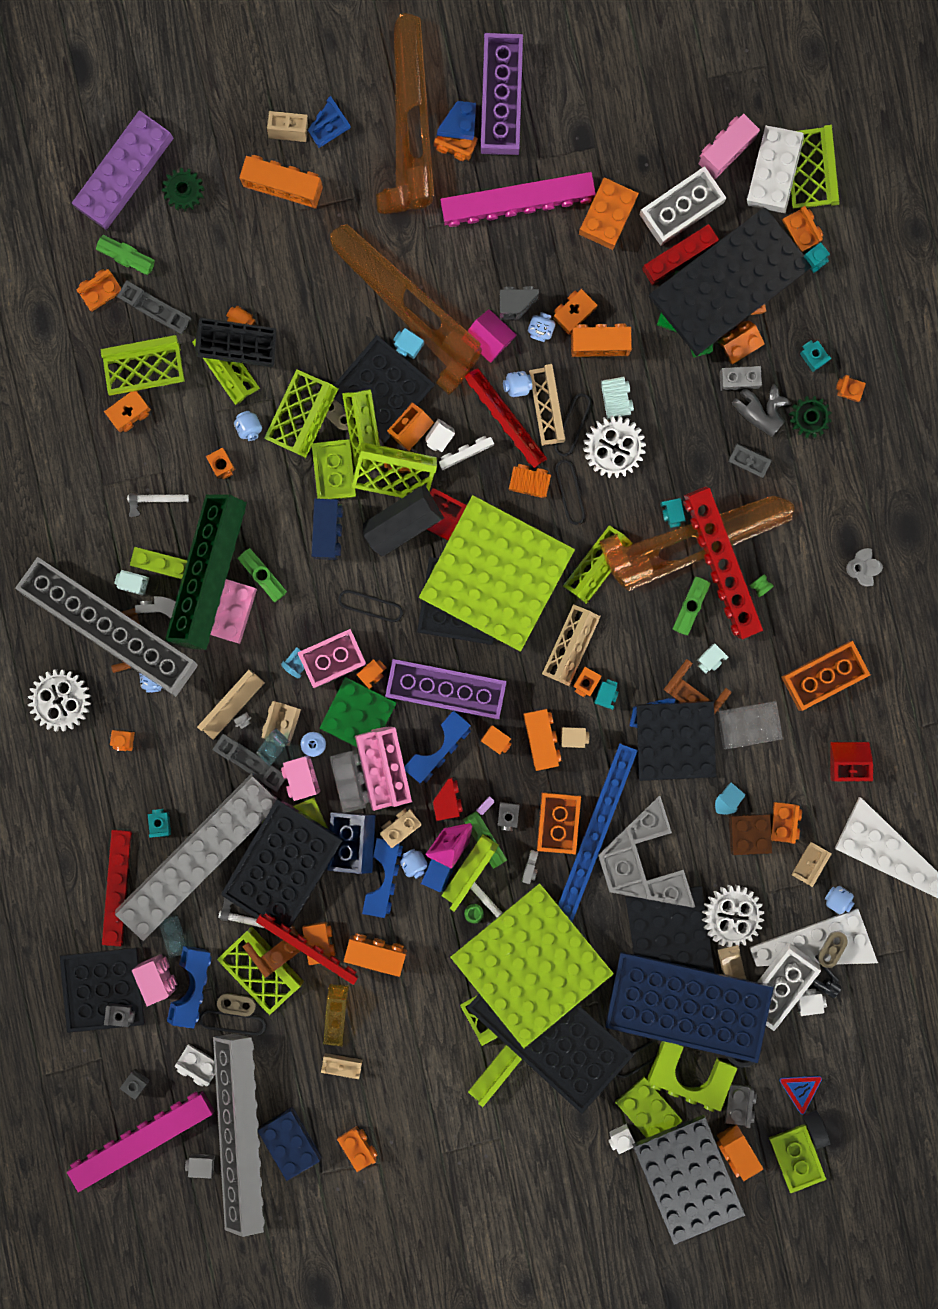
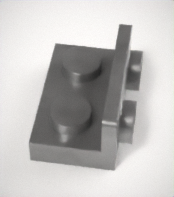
(740, 1104)

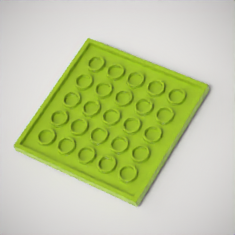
(496, 573)
(531, 965)

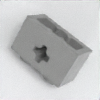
(740, 378)

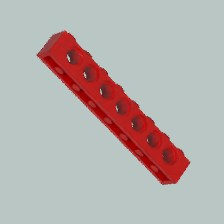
(751, 623)

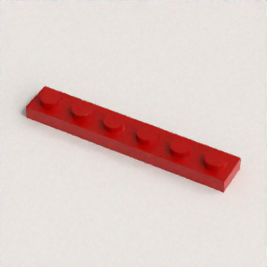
(505, 417)
(116, 886)
(301, 944)

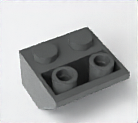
(516, 303)

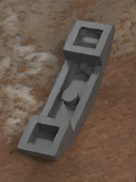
(154, 308)
(249, 762)

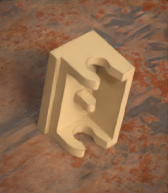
(287, 126)
(811, 864)
(731, 962)
(341, 1066)

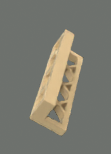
(554, 403)
(574, 646)
(231, 704)

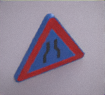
(801, 1090)

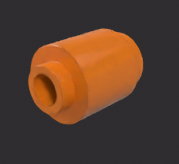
(239, 315)

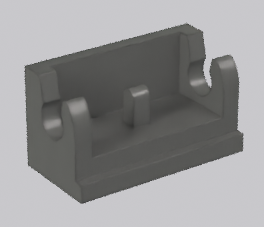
(749, 460)

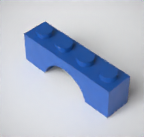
(421, 766)
(377, 902)
(185, 1010)

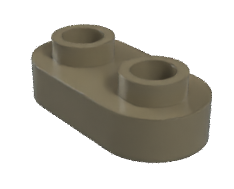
(336, 415)
(834, 950)
(236, 1006)

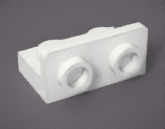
(196, 1065)

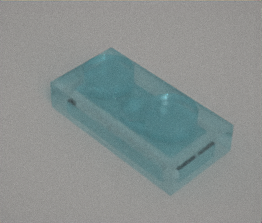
(272, 747)
(173, 936)

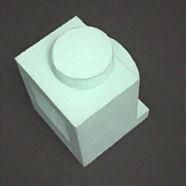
(711, 658)

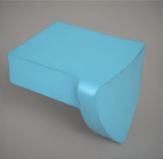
(293, 664)
(729, 800)

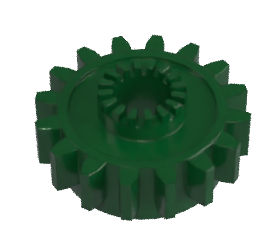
(186, 199)
(817, 409)

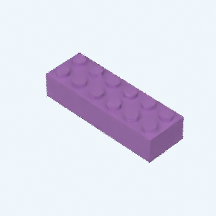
(501, 93)
(122, 170)
(445, 689)

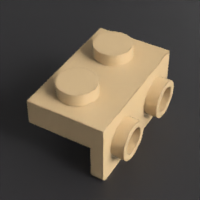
(283, 718)
(400, 828)

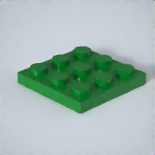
(356, 712)

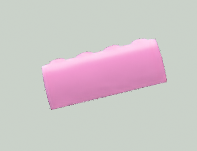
(383, 768)

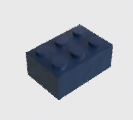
(326, 529)
(357, 848)
(289, 1143)

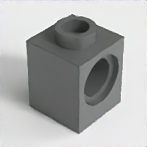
(134, 1084)

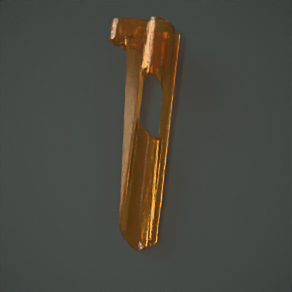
(413, 175)
(449, 342)
(641, 561)

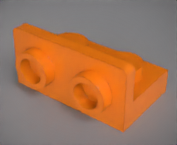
(460, 148)
(803, 229)
(99, 289)
(785, 822)
(357, 1148)

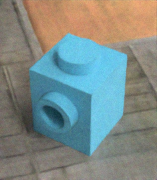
(408, 343)

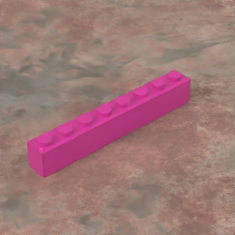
(518, 198)
(140, 1141)

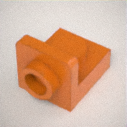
(850, 388)

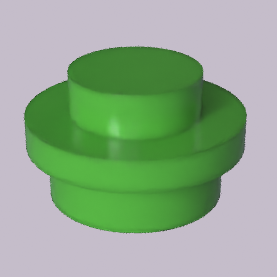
(473, 913)

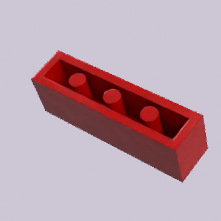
(680, 254)

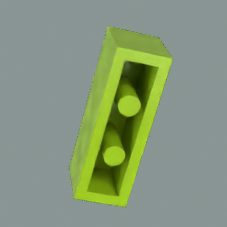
(158, 563)

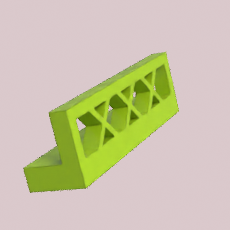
(230, 380)
(365, 420)
(599, 571)
(469, 871)
(494, 1075)

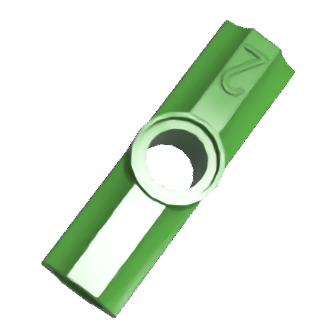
(125, 255)
(270, 584)
(696, 594)
(480, 828)

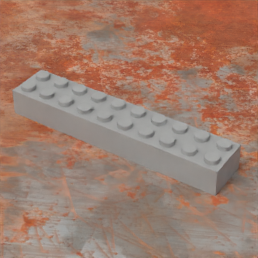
(106, 626)
(196, 857)
(238, 1134)

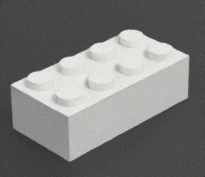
(775, 169)
(682, 206)
(791, 976)

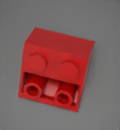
(451, 511)
(851, 761)
(446, 803)

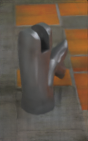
(755, 414)

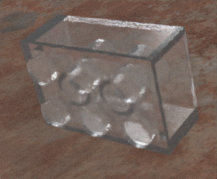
(749, 725)
(349, 781)

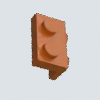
(741, 341)

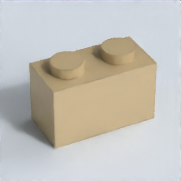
(574, 737)

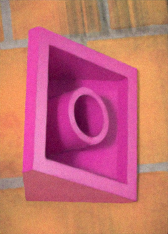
(491, 334)
(450, 844)

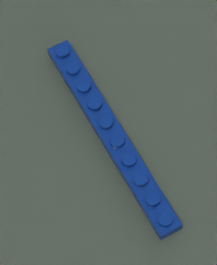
(596, 830)

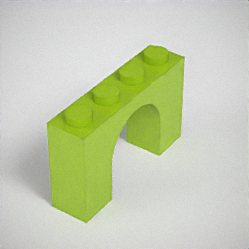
(710, 1094)

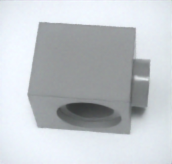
(200, 1166)

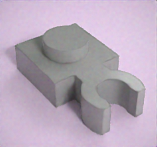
(530, 872)

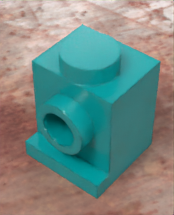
(817, 257)
(812, 361)
(673, 512)
(607, 694)
(164, 829)

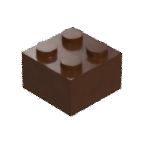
(750, 834)

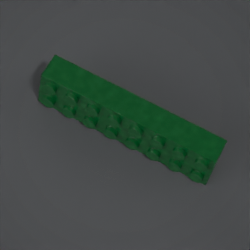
(206, 571)

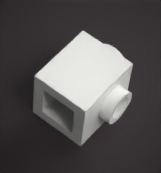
(439, 436)
(811, 1003)
(621, 1139)

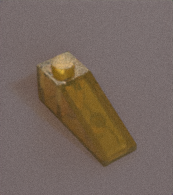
(335, 1015)

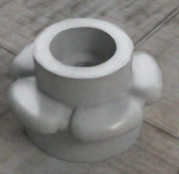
(242, 720)

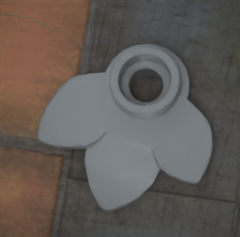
(867, 567)

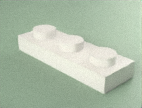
(465, 452)

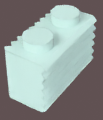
(616, 397)
(131, 582)

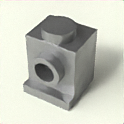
(508, 808)
(126, 1011)

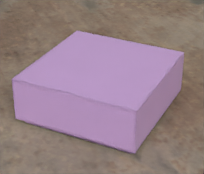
(485, 805)

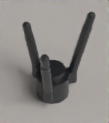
(828, 986)

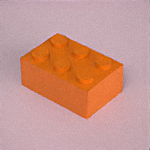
(608, 213)
(600, 340)
(542, 739)
(558, 823)
(375, 954)
(738, 1153)

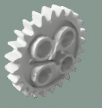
(606, 461)
(43, 707)
(730, 933)

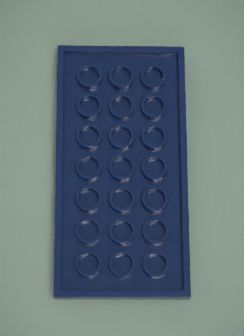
(689, 1007)

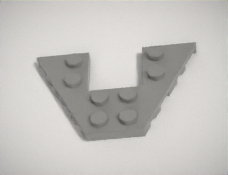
(624, 869)

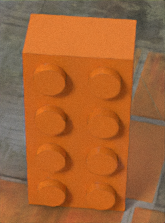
(281, 181)
(825, 675)

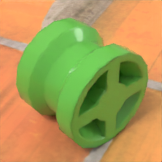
(761, 585)

